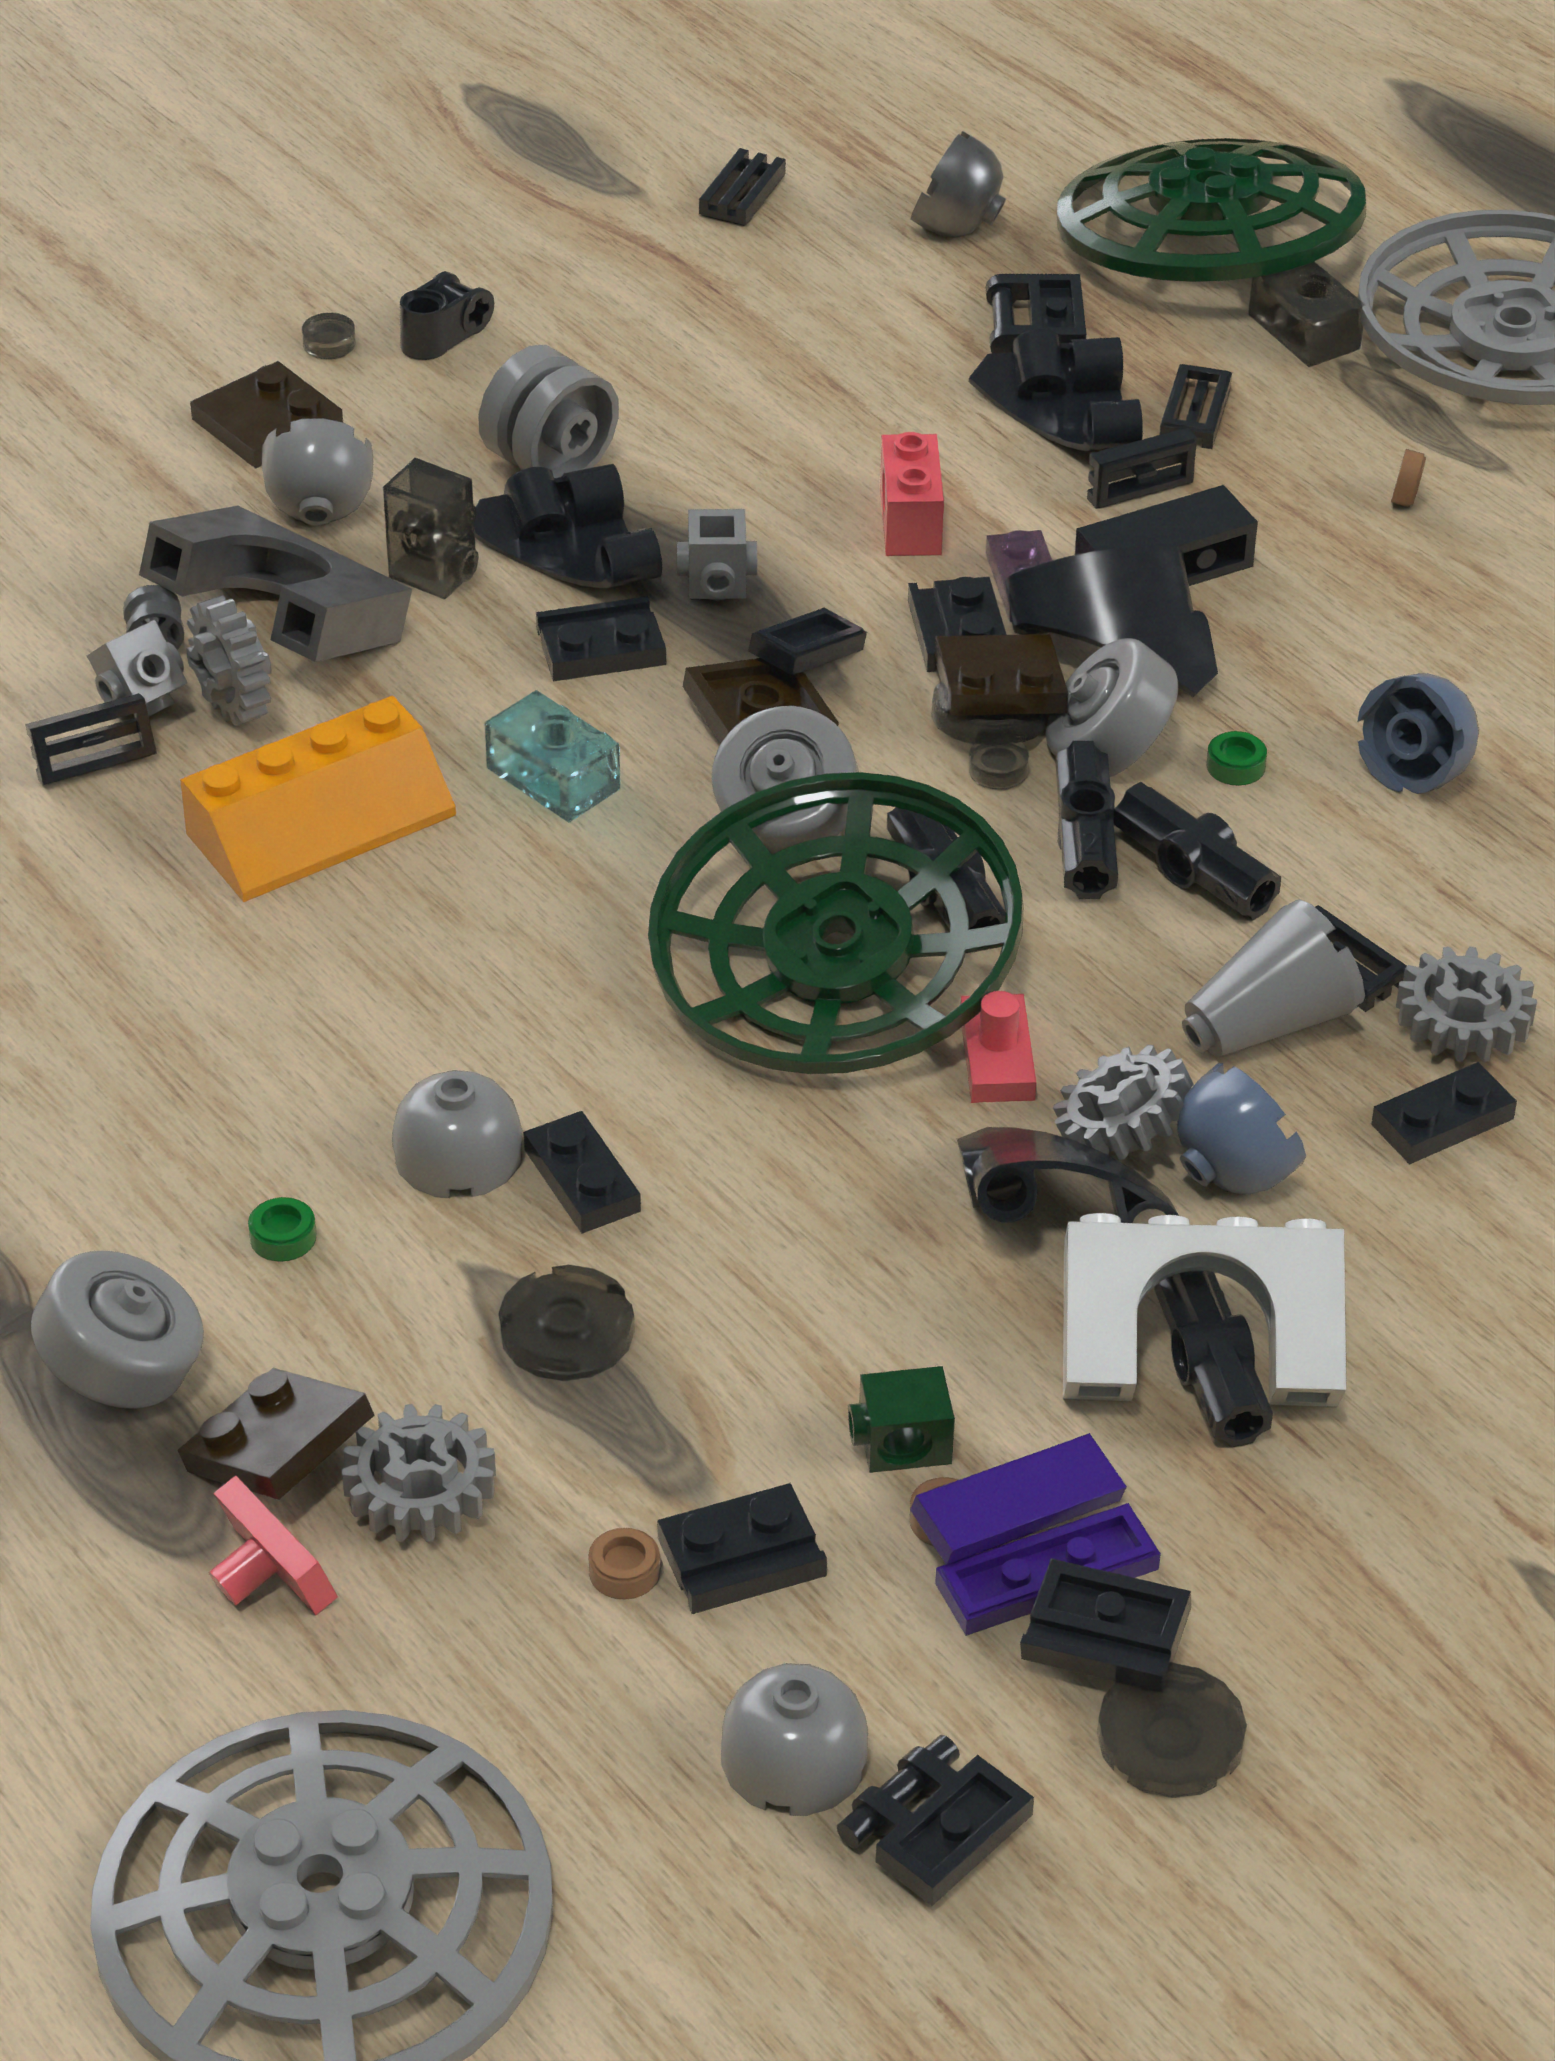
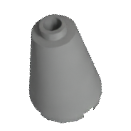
(1275, 985)

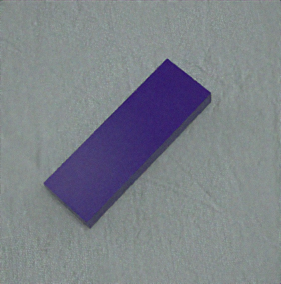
(1017, 1498)
(1007, 1579)

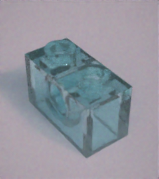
(552, 755)

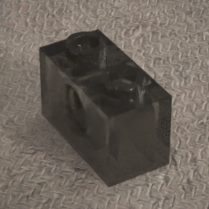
(1308, 313)
(430, 528)

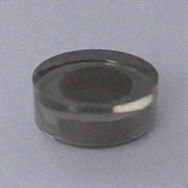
(328, 335)
(998, 765)

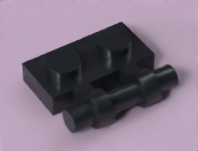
(949, 1831)

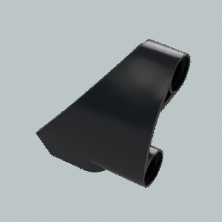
(1063, 389)
(569, 527)
(1116, 597)
(1003, 1181)

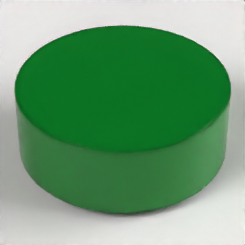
(1236, 758)
(282, 1229)

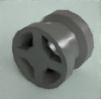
(156, 604)

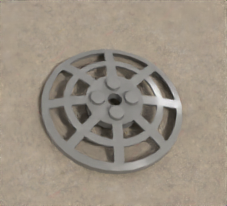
(1491, 321)
(332, 1926)

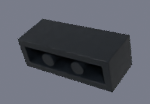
(1207, 526)

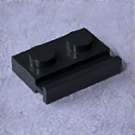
(953, 609)
(600, 638)
(741, 1548)
(1106, 1625)

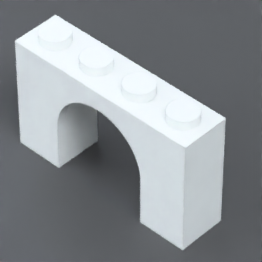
(1287, 1269)

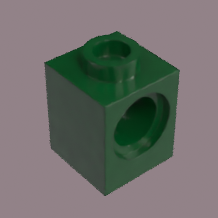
(903, 1419)

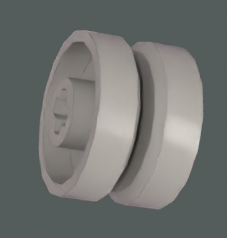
(548, 412)

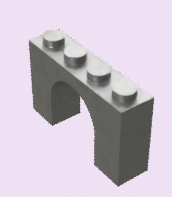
(325, 599)

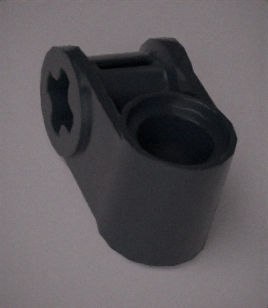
(442, 316)

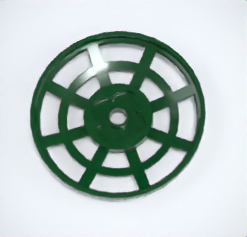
(1210, 191)
(835, 903)

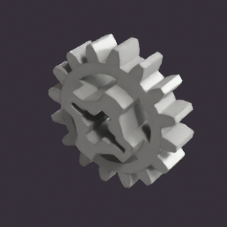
(229, 660)
(1466, 1004)
(1124, 1101)
(419, 1472)

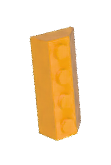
(316, 798)

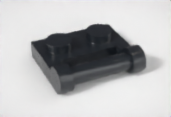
(1053, 304)

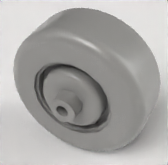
(1118, 701)
(778, 748)
(117, 1329)

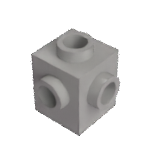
(717, 554)
(139, 664)

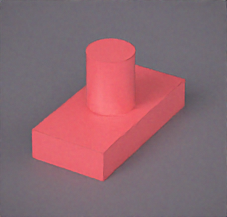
(999, 1050)
(266, 1551)

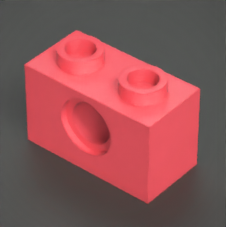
(911, 494)

